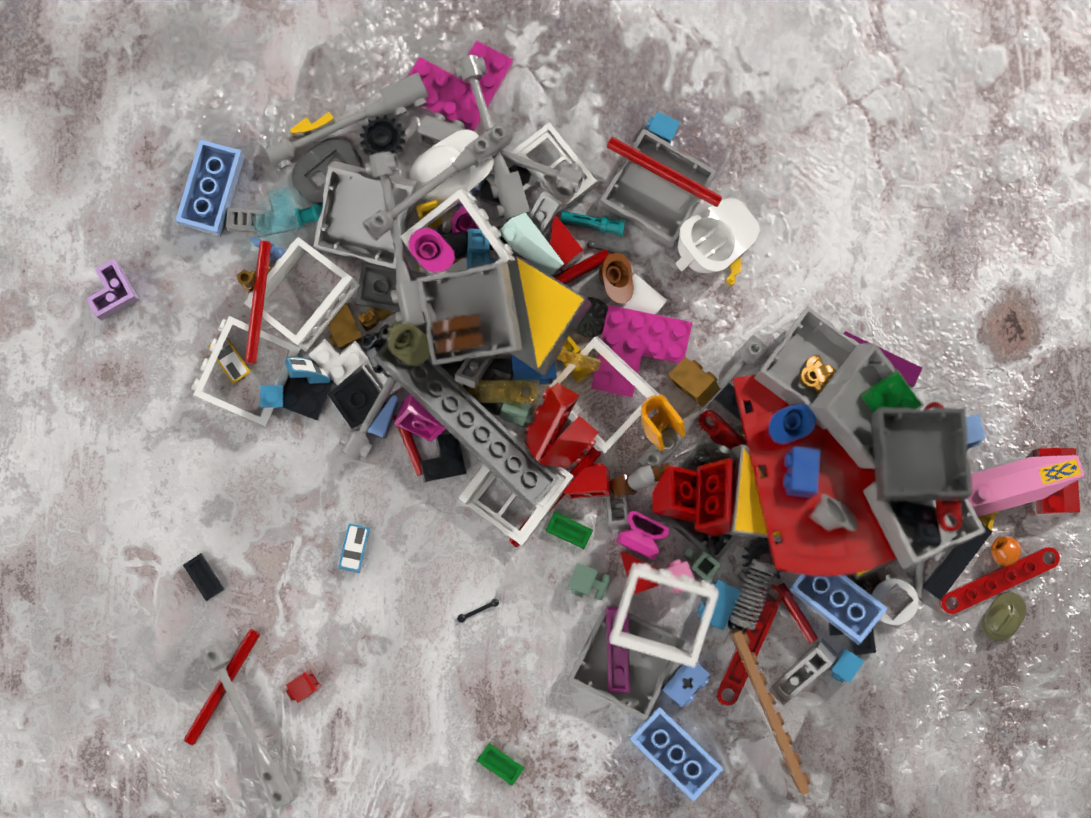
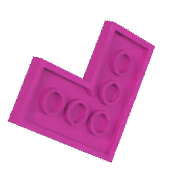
(453, 96)
(637, 335)

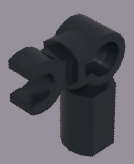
(371, 344)

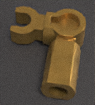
(247, 279)
(371, 319)

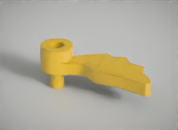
(735, 268)

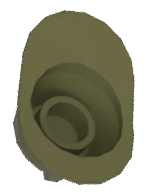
(408, 344)
(1004, 617)

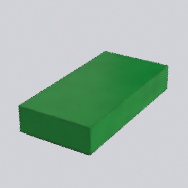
(569, 530)
(500, 764)

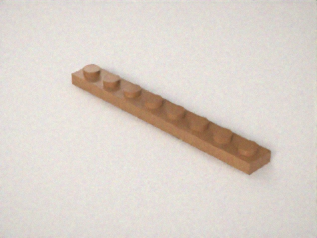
(774, 719)

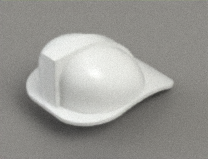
(439, 159)
(716, 237)

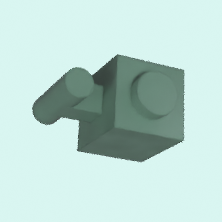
(516, 413)
(703, 564)
(584, 579)

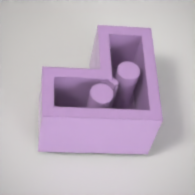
(116, 294)

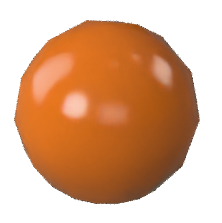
(1006, 551)

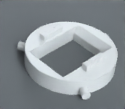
(908, 611)

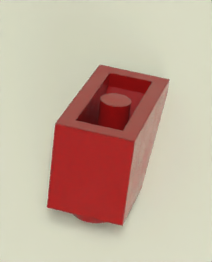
(590, 482)
(641, 584)
(303, 686)

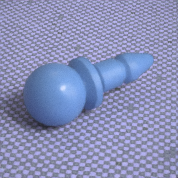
(275, 252)

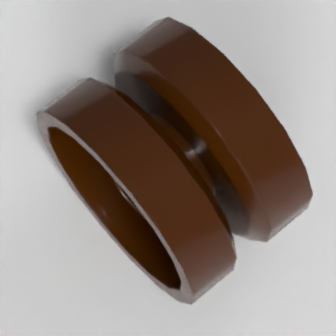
(458, 334)

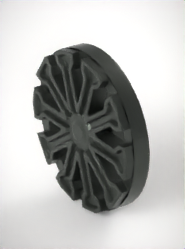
(591, 318)
(712, 452)

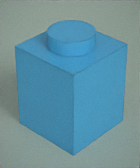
(663, 126)
(271, 396)
(845, 666)

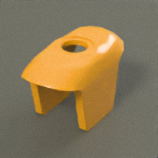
(664, 417)

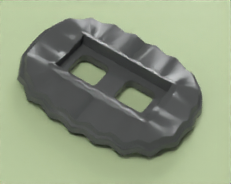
(317, 160)

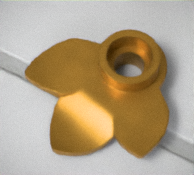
(816, 374)

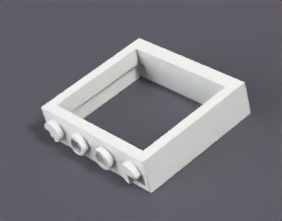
(478, 215)
(325, 311)
(597, 344)
(208, 364)
(652, 647)

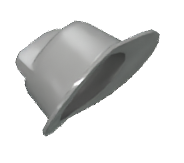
(833, 514)

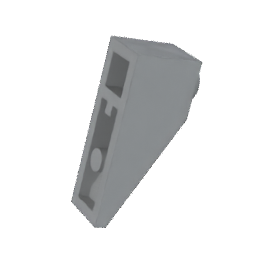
(805, 670)

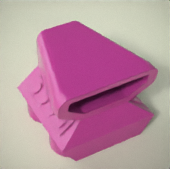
(642, 535)

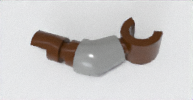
(640, 479)

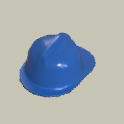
(791, 423)

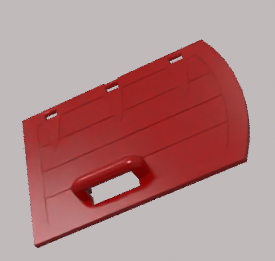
(806, 544)

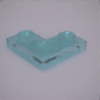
(282, 217)

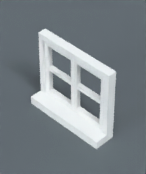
(535, 140)
(485, 478)

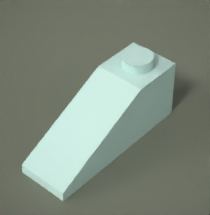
(530, 243)

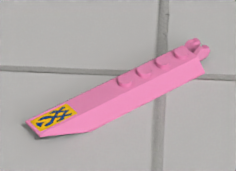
(1022, 482)

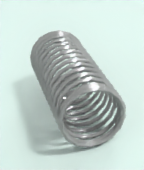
(762, 566)

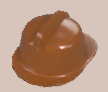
(617, 278)

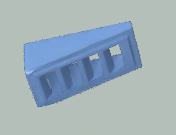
(383, 421)

